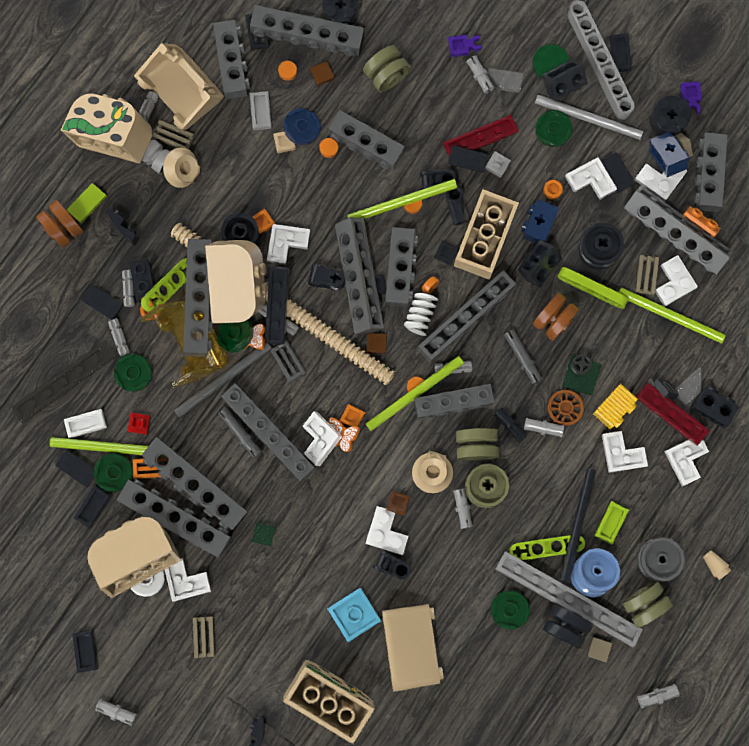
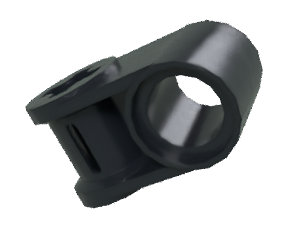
(435, 177)
(323, 278)
(390, 565)

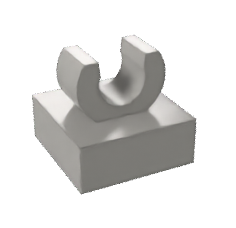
(497, 164)

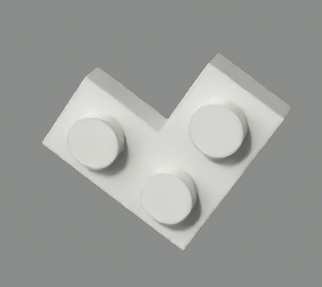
(593, 174)
(658, 183)
(284, 237)
(680, 281)
(325, 438)
(619, 458)
(681, 460)
(380, 533)
(183, 586)

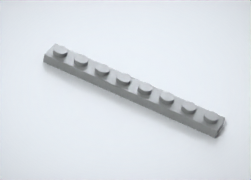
(568, 598)

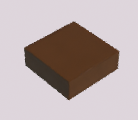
(322, 73)
(376, 343)
(398, 503)

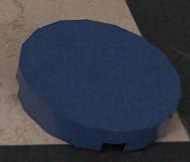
(301, 126)

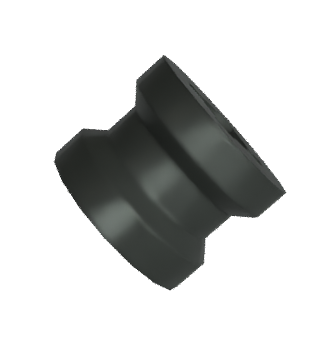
(581, 361)

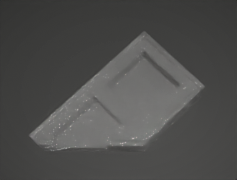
(506, 80)
(690, 387)

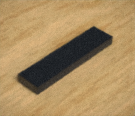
(277, 305)

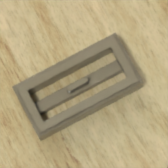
(158, 130)
(649, 259)
(203, 637)

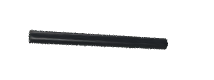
(578, 525)

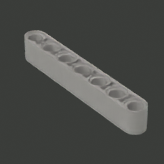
(601, 51)

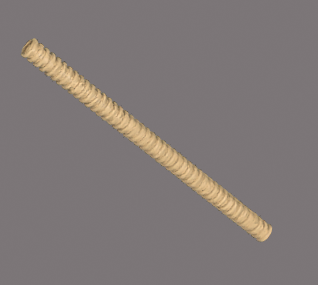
(315, 326)

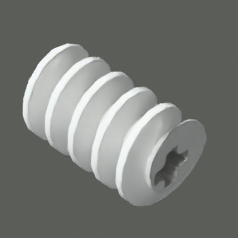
(419, 313)

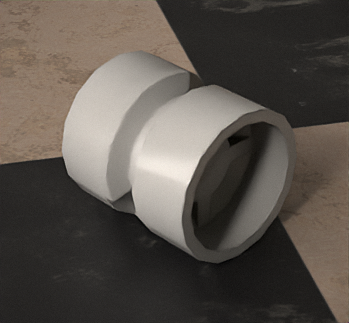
(155, 155)

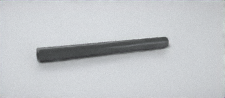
(221, 380)

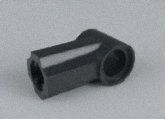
(457, 207)

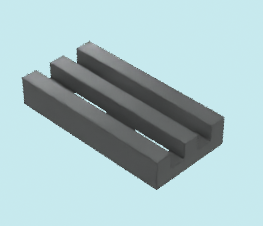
(295, 375)

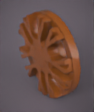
(565, 407)

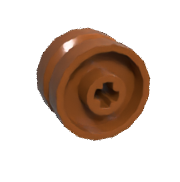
(59, 224)
(556, 317)

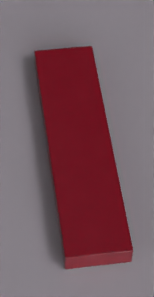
(484, 135)
(672, 414)

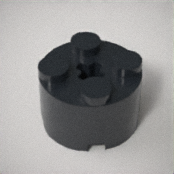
(347, 15)
(670, 107)
(240, 222)

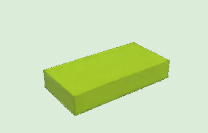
(86, 203)
(611, 523)

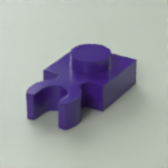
(460, 45)
(692, 93)

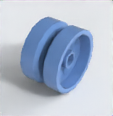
(595, 572)

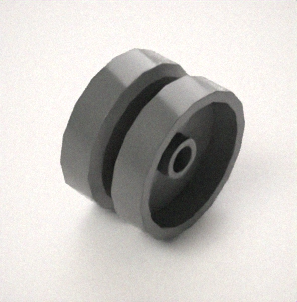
(672, 560)

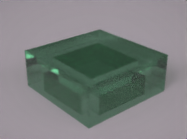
(263, 534)

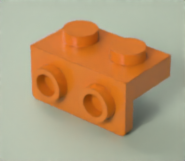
(697, 218)

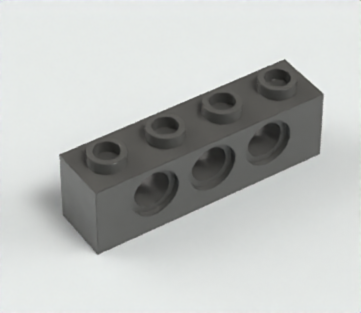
(229, 31)
(362, 131)
(717, 144)
(399, 238)
(453, 402)

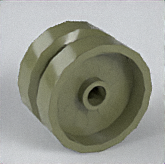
(386, 68)
(476, 442)
(494, 477)
(649, 606)

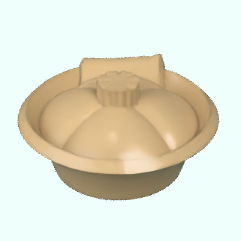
(181, 167)
(432, 472)

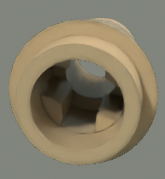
(717, 566)

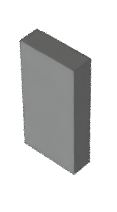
(260, 110)

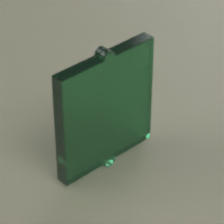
(581, 383)

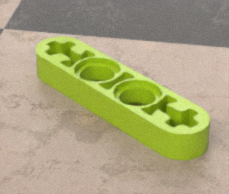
(168, 283)
(592, 287)
(546, 545)

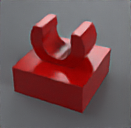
(139, 423)

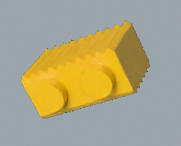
(615, 406)

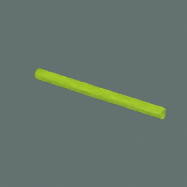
(405, 200)
(673, 316)
(414, 393)
(98, 446)

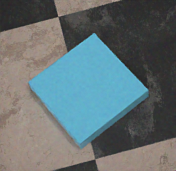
(354, 614)

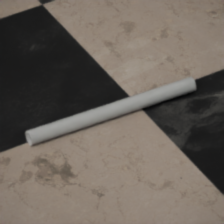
(589, 117)

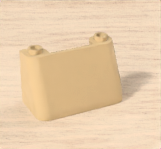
(179, 84)
(411, 647)

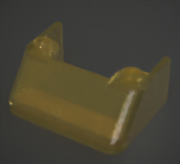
(171, 318)

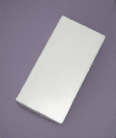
(85, 423)

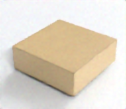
(282, 143)

